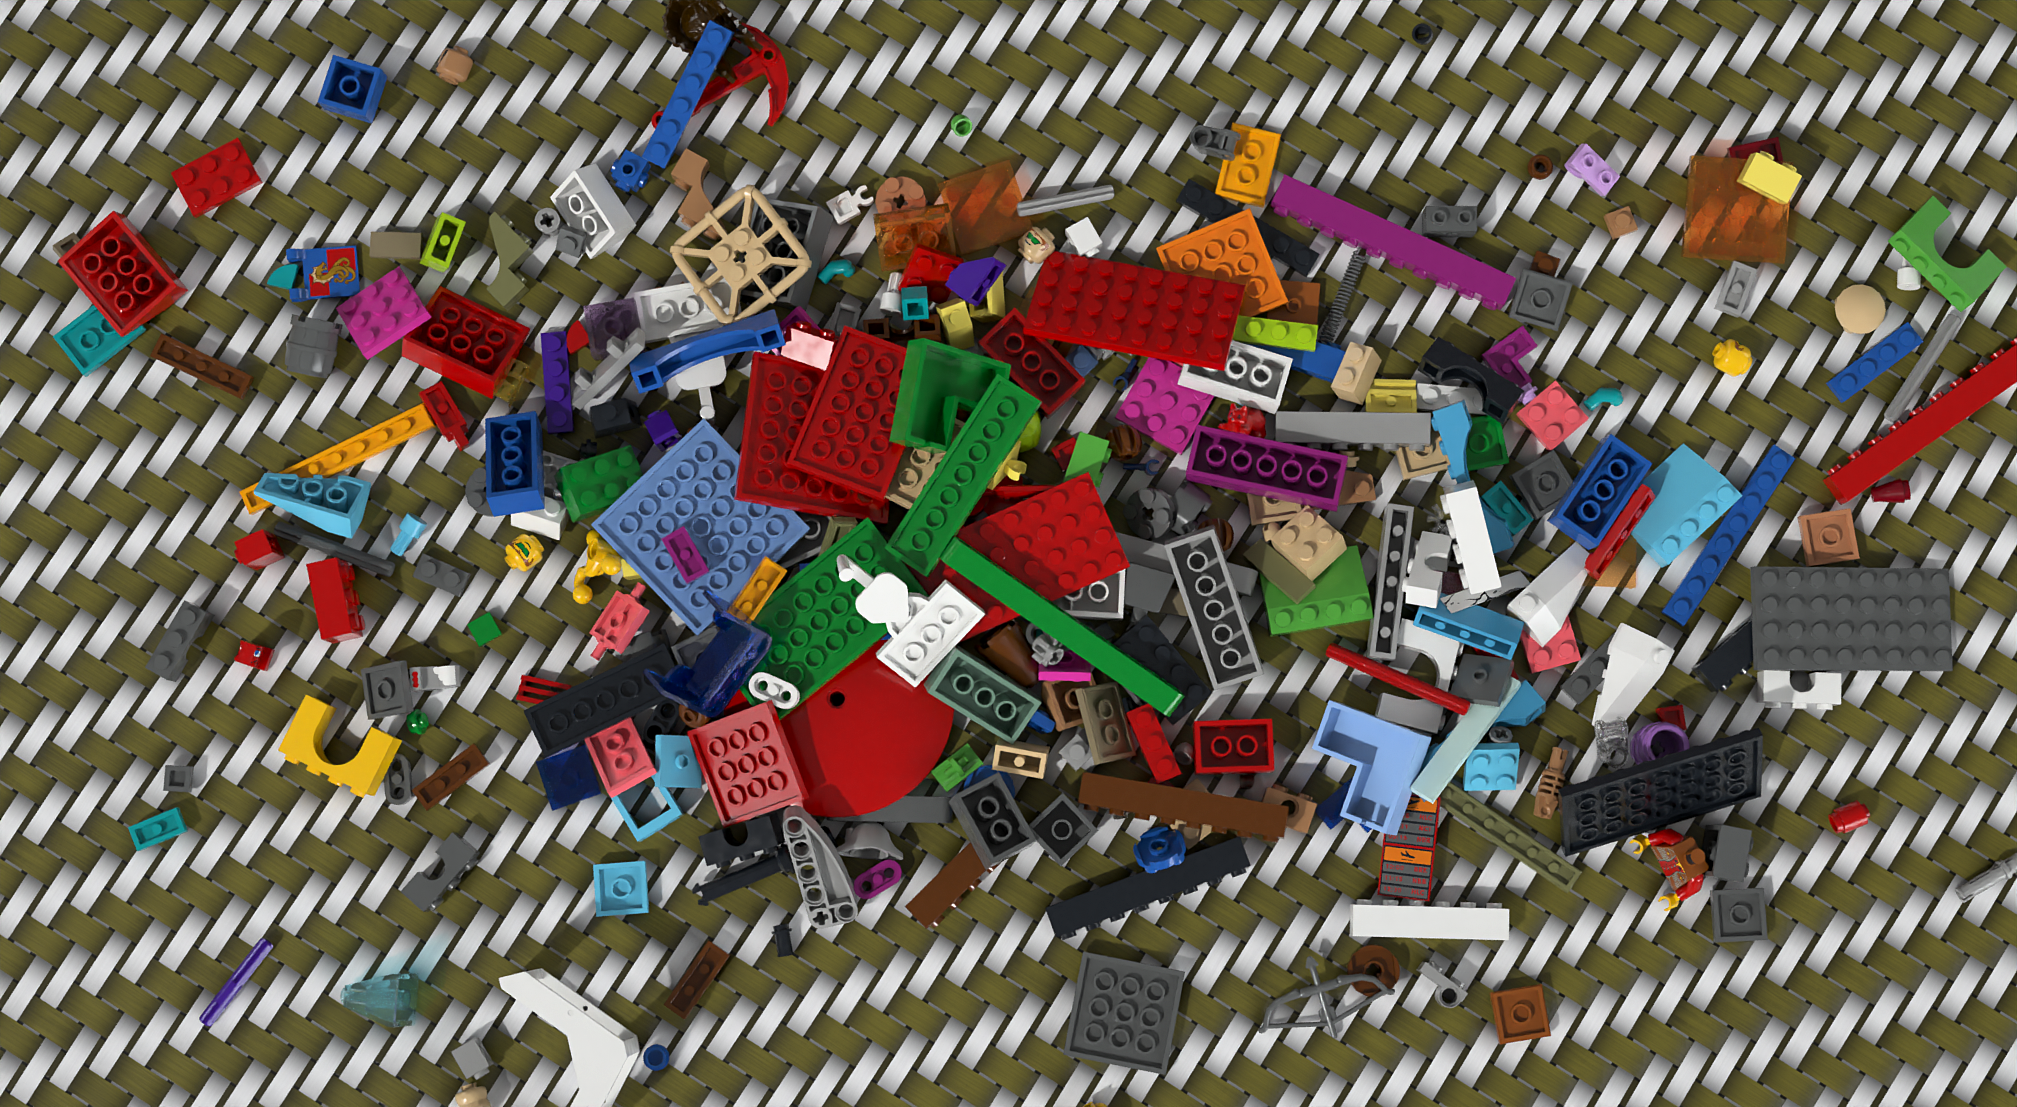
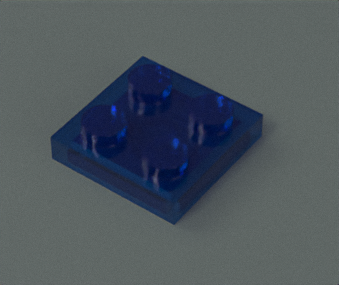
(569, 777)

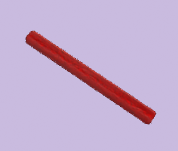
(1398, 679)

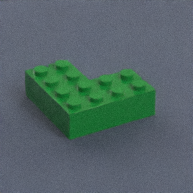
(931, 389)

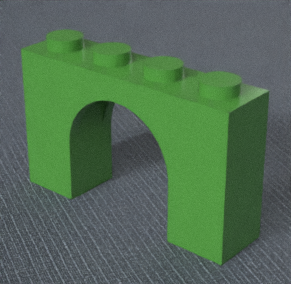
(1916, 244)

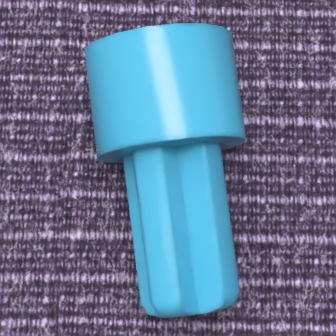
(411, 527)

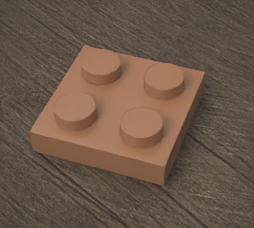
(1828, 537)

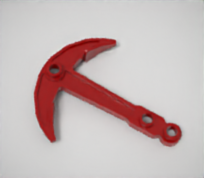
(746, 71)

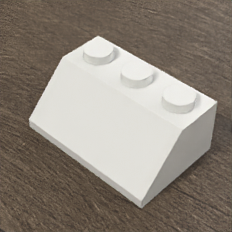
(593, 207)

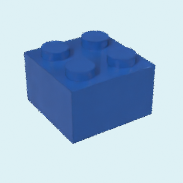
(352, 89)

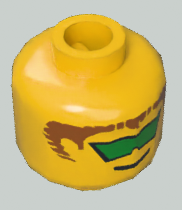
(1732, 357)
(524, 552)

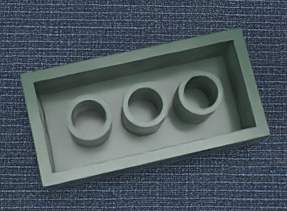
(982, 694)

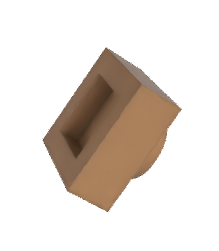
(1620, 222)

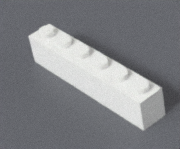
(1429, 921)

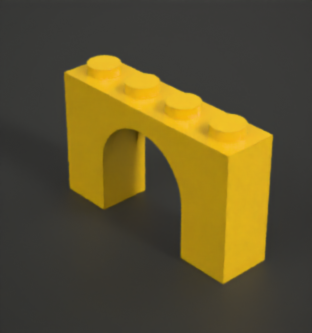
(305, 741)

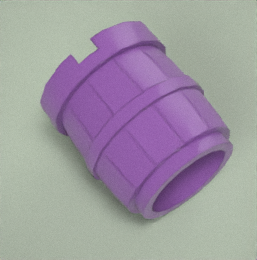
(1669, 736)

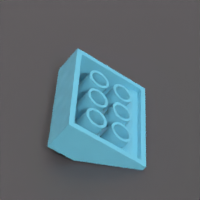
(1686, 503)

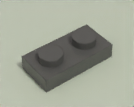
(441, 575)

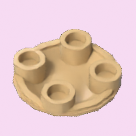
(1860, 309)

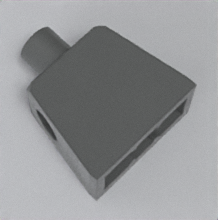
(1145, 590)

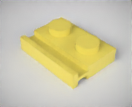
(1391, 396)

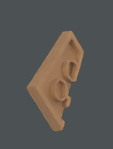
(1356, 489)

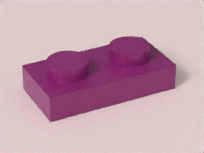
(685, 555)

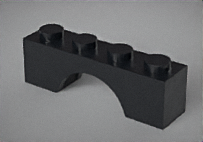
(1447, 362)

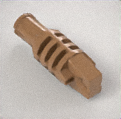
(1550, 782)

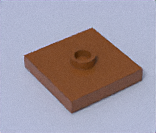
(1302, 304)
(1520, 1014)

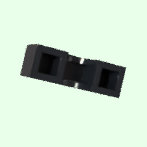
(721, 846)

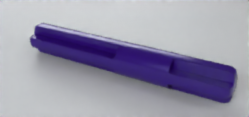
(236, 982)

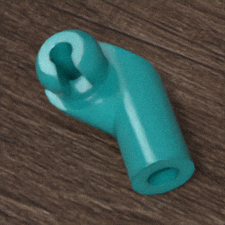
(836, 267)
(1610, 395)

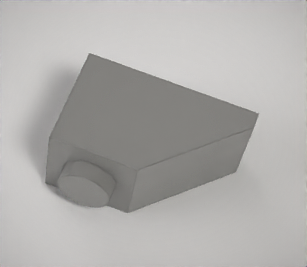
(1077, 750)

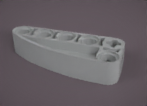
(827, 872)

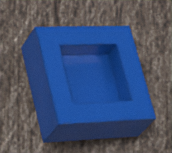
(1041, 723)

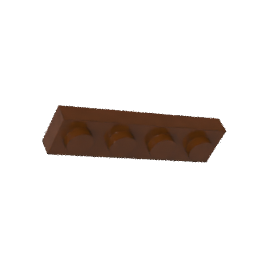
(202, 366)

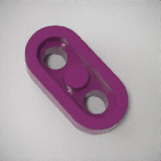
(877, 879)

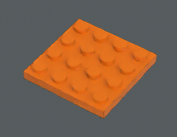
(1230, 253)

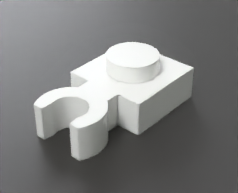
(845, 206)

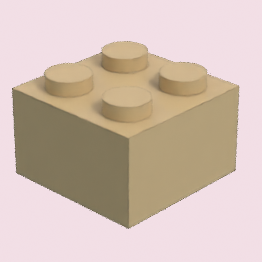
(1309, 543)

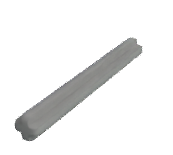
(1922, 368)

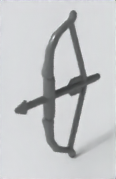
(1326, 1013)

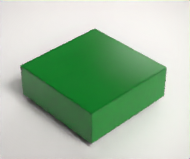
(484, 629)

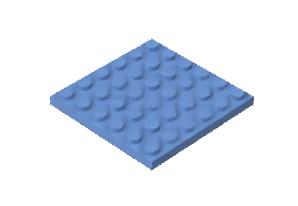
(697, 490)

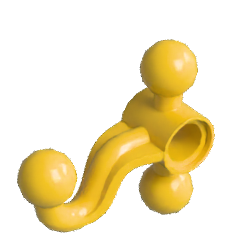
(600, 559)

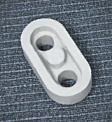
(774, 691)

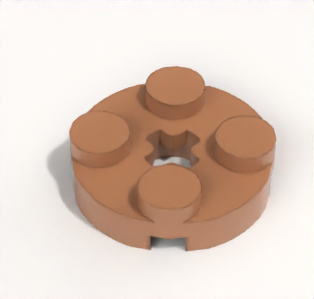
(898, 187)

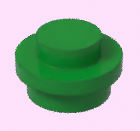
(417, 722)

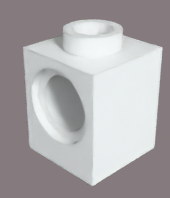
(1084, 238)

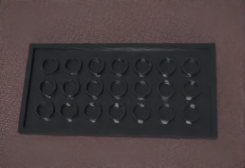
(1661, 792)

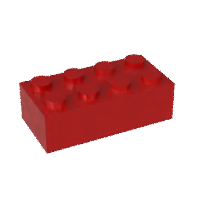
(1034, 363)

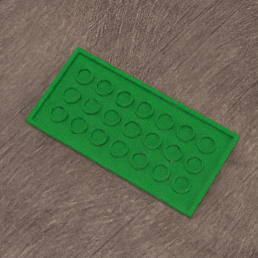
(816, 616)

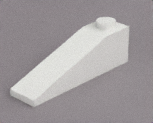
(1551, 595)
(1631, 672)

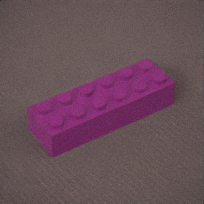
(1266, 468)

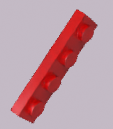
(1623, 526)

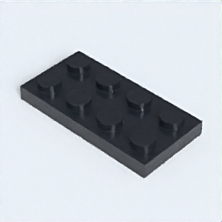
(1153, 650)

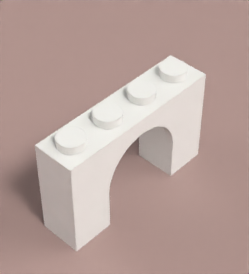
(1422, 714)

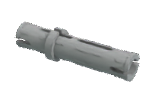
(1987, 879)

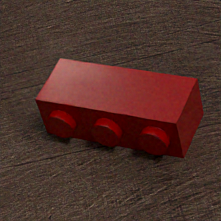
(1153, 744)

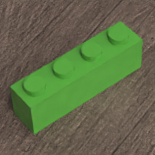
(1088, 457)

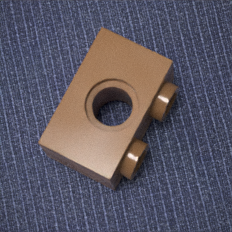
(1303, 807)

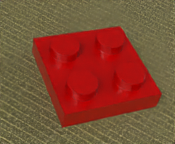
(929, 269)

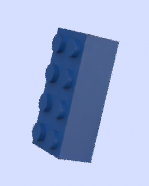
(514, 463)
(1599, 492)

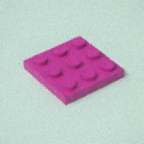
(383, 312)
(1162, 407)

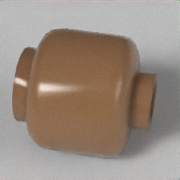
(454, 65)

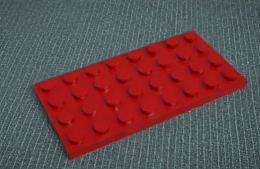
(1135, 310)
(1046, 541)

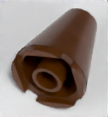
(1011, 653)

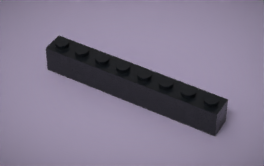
(1145, 887)

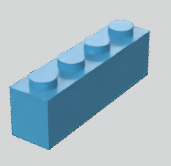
(1473, 627)

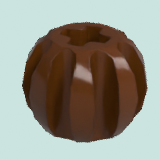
(1124, 442)
(1223, 529)

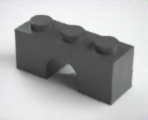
(171, 652)
(458, 857)

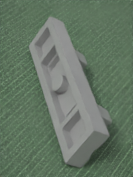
(620, 355)

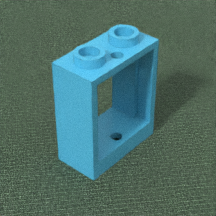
(657, 823)

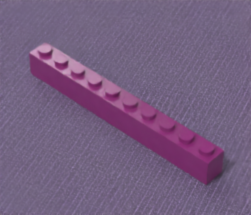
(1393, 243)

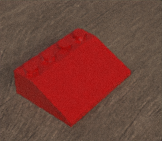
(122, 274)
(465, 342)

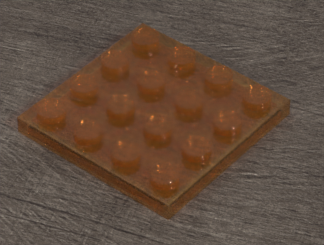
(1728, 218)

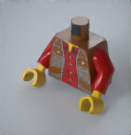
(1680, 861)

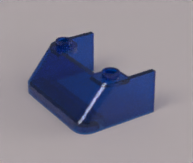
(721, 666)

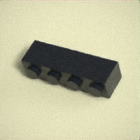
(1727, 659)

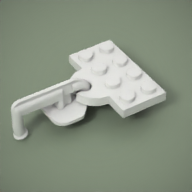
(680, 314)
(919, 625)

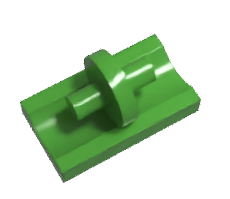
(957, 768)

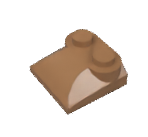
(1062, 702)

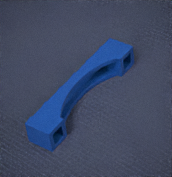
(687, 94)
(750, 334)

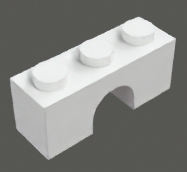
(1423, 583)
(1775, 689)

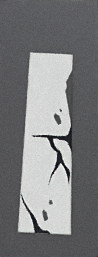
(1464, 599)

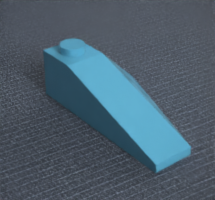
(324, 502)

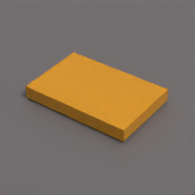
(1249, 174)

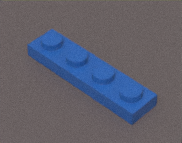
(1874, 362)

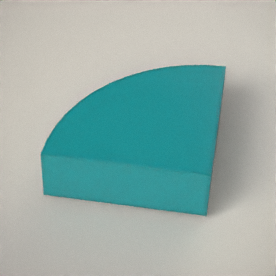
(284, 277)

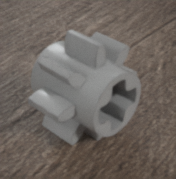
(1047, 650)

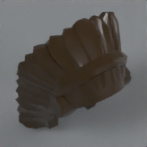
(688, 19)

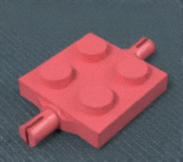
(619, 622)

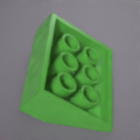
(1337, 600)

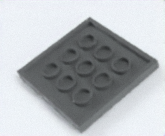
(1124, 1013)

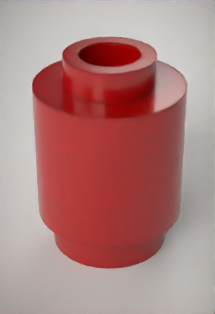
(1849, 817)

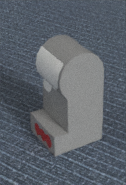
(434, 678)

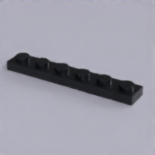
(1279, 245)

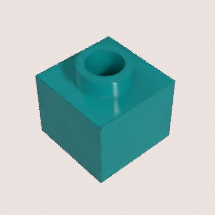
(915, 303)

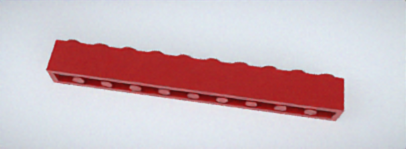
(1924, 425)

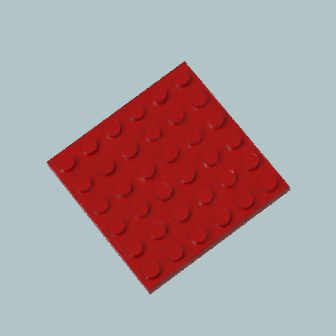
(774, 414)

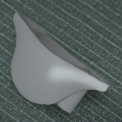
(869, 841)

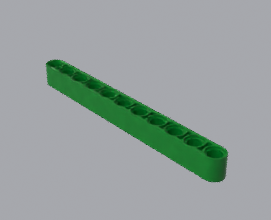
(1061, 626)

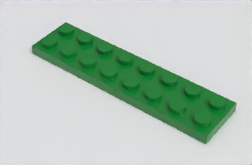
(963, 475)

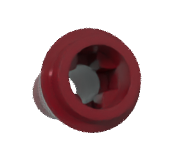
(1892, 492)

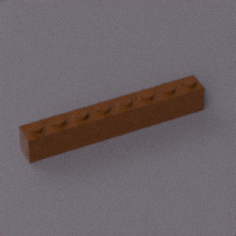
(1183, 805)

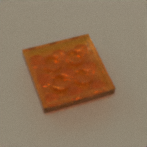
(984, 207)

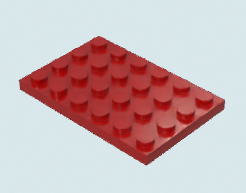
(853, 417)

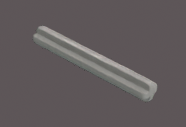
(1065, 200)

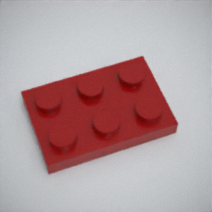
(216, 177)

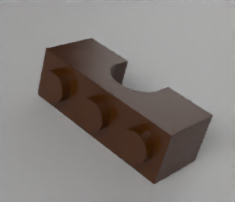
(921, 328)

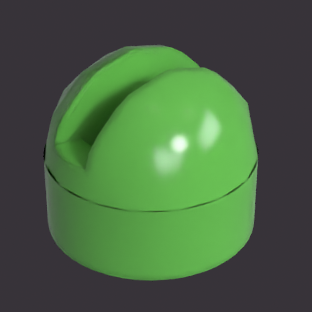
(961, 125)

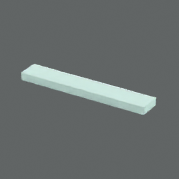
(1459, 746)

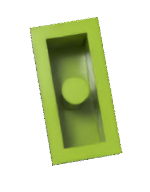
(442, 242)

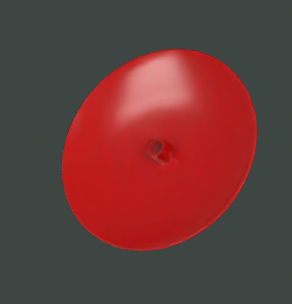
(869, 746)

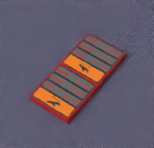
(1410, 854)

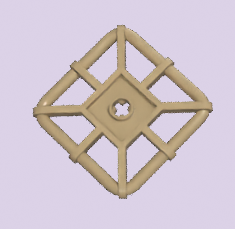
(740, 240)

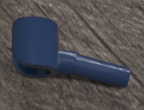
(1126, 374)
(1142, 467)

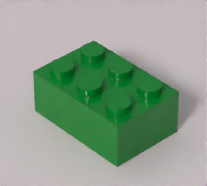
(597, 482)

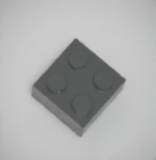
(1062, 829)
(1727, 852)

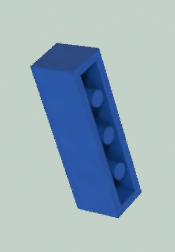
(1319, 364)

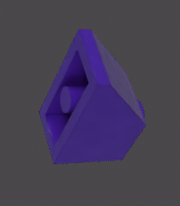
(975, 278)
(662, 430)

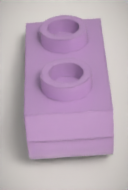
(1592, 168)

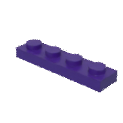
(557, 382)

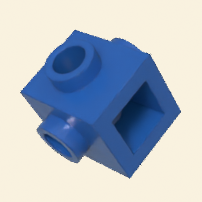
(633, 164)

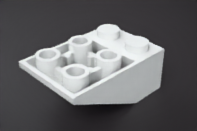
(555, 516)

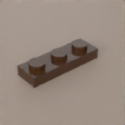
(451, 777)
(697, 979)

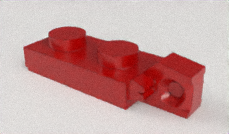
(445, 414)

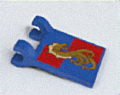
(327, 272)

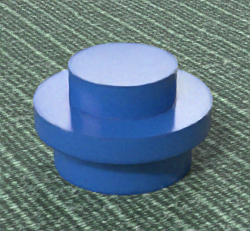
(656, 1057)

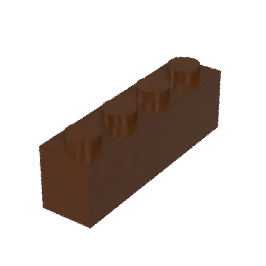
(947, 887)

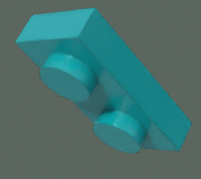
(1507, 507)
(158, 829)

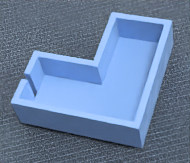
(1386, 763)

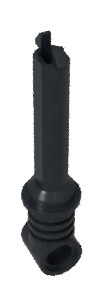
(752, 873)

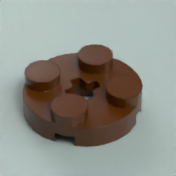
(1382, 959)

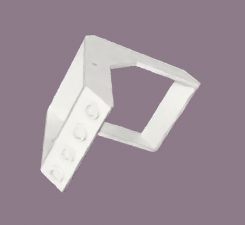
(598, 1044)

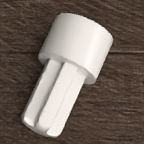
(1908, 277)
(891, 300)

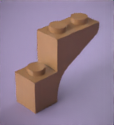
(690, 174)

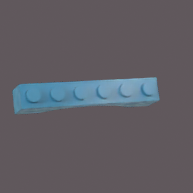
(1454, 427)
(1520, 711)

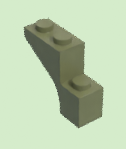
(512, 252)

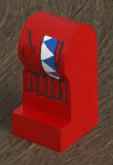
(254, 655)

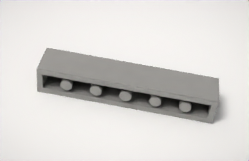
(1354, 429)
(1389, 582)

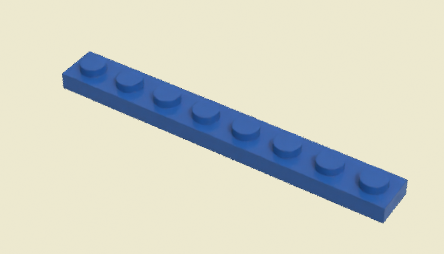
(1728, 535)

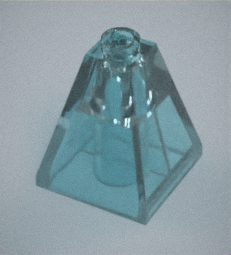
(384, 999)

